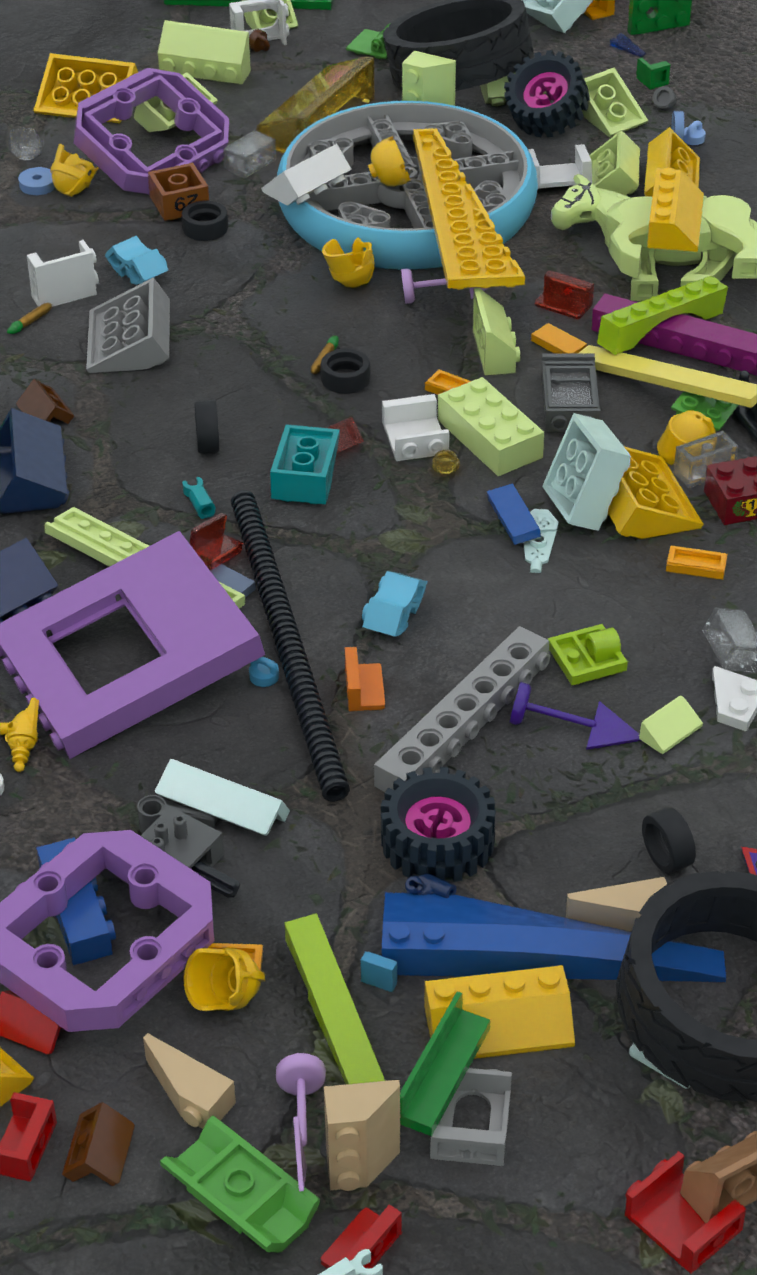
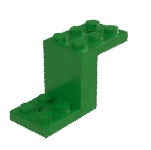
(665, 15)

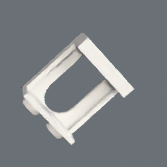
(278, 30)

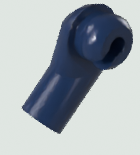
(429, 884)

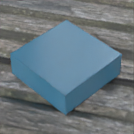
(379, 971)

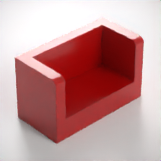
(26, 1136)

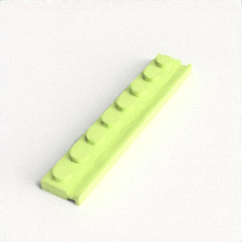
(104, 541)

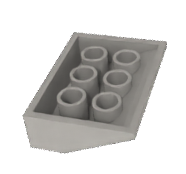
(130, 330)

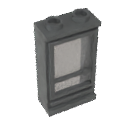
(568, 388)

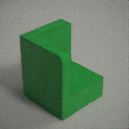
(653, 75)

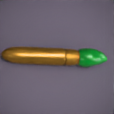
(29, 318)
(331, 345)

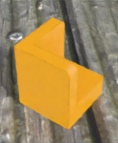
(600, 9)

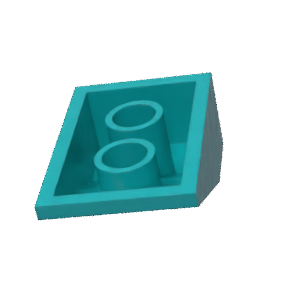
(304, 464)

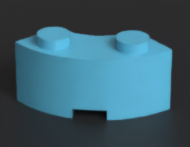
(136, 260)
(393, 603)

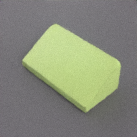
(670, 725)

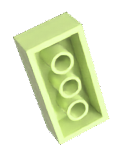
(490, 426)

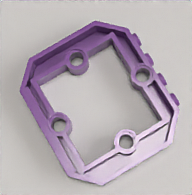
(114, 152)
(153, 880)

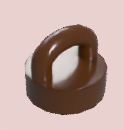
(258, 40)

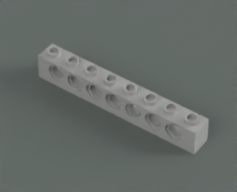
(465, 708)

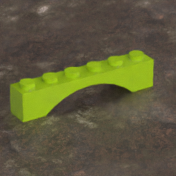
(627, 326)

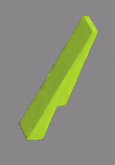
(331, 1001)

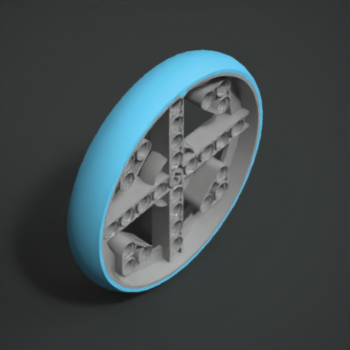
(502, 161)

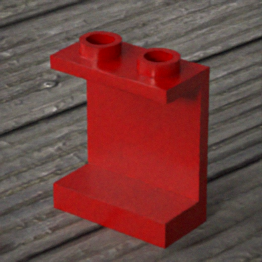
(672, 1223)

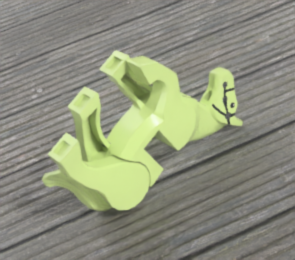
(725, 236)

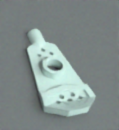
(541, 550)

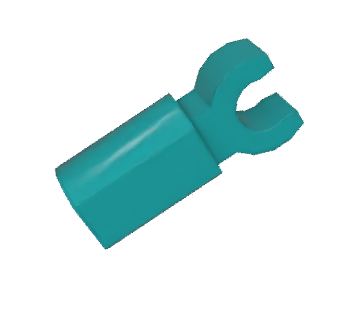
(199, 498)

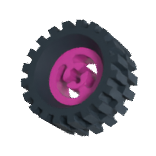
(563, 84)
(443, 808)

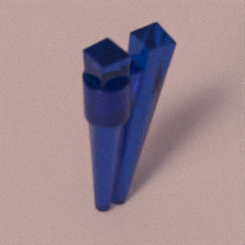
(625, 44)

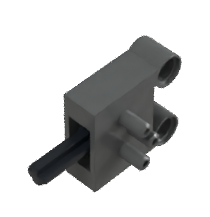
(185, 840)

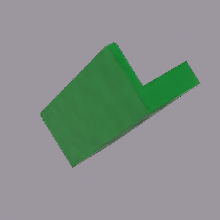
(441, 1067)

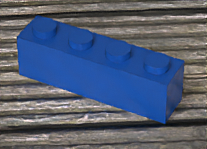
(83, 920)

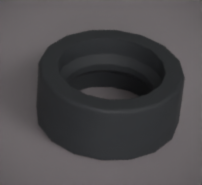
(206, 230)
(345, 382)
(206, 426)
(668, 840)

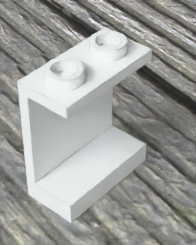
(563, 174)
(63, 278)
(414, 427)

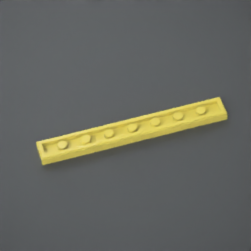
(674, 377)

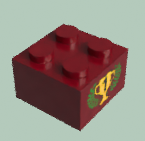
(733, 489)

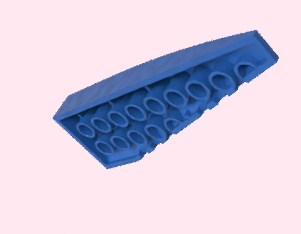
(482, 937)

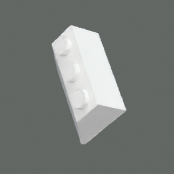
(309, 177)

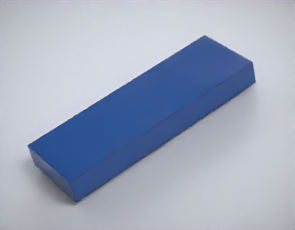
(513, 514)

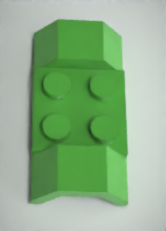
(244, 1187)

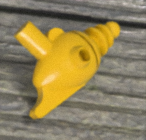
(22, 734)

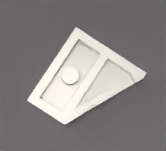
(734, 698)

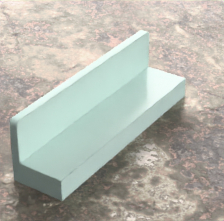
(220, 797)

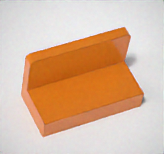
(363, 683)

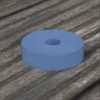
(678, 123)
(36, 181)

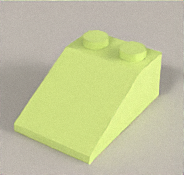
(612, 104)

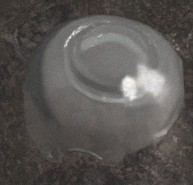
(25, 143)

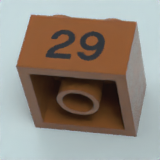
(176, 188)

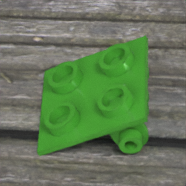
(369, 43)
(717, 410)

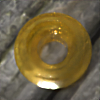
(445, 462)

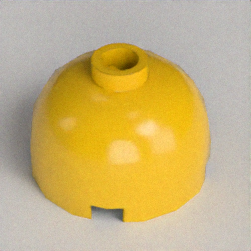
(388, 163)

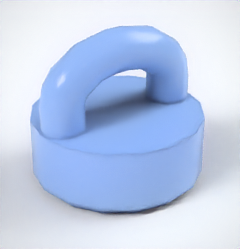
(694, 134)

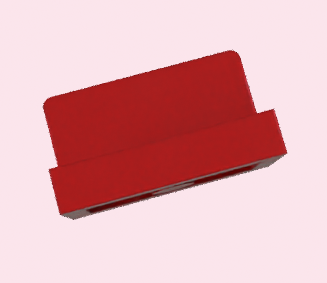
(26, 1024)
(366, 1232)

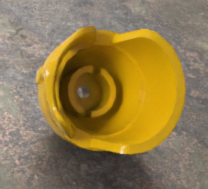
(70, 172)
(350, 268)
(681, 430)
(221, 979)

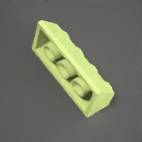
(205, 52)

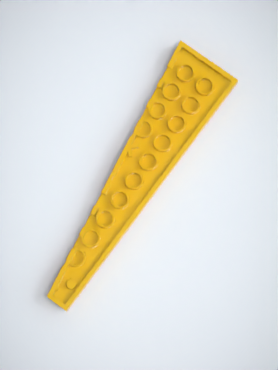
(464, 233)

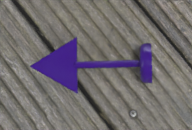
(606, 727)

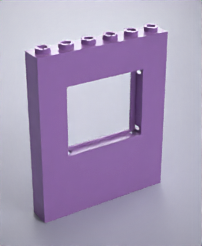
(178, 609)

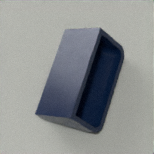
(31, 464)
(22, 579)

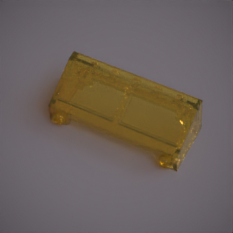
(319, 99)

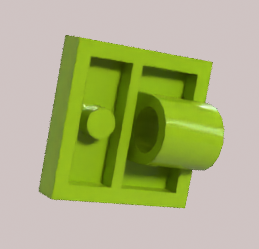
(588, 653)

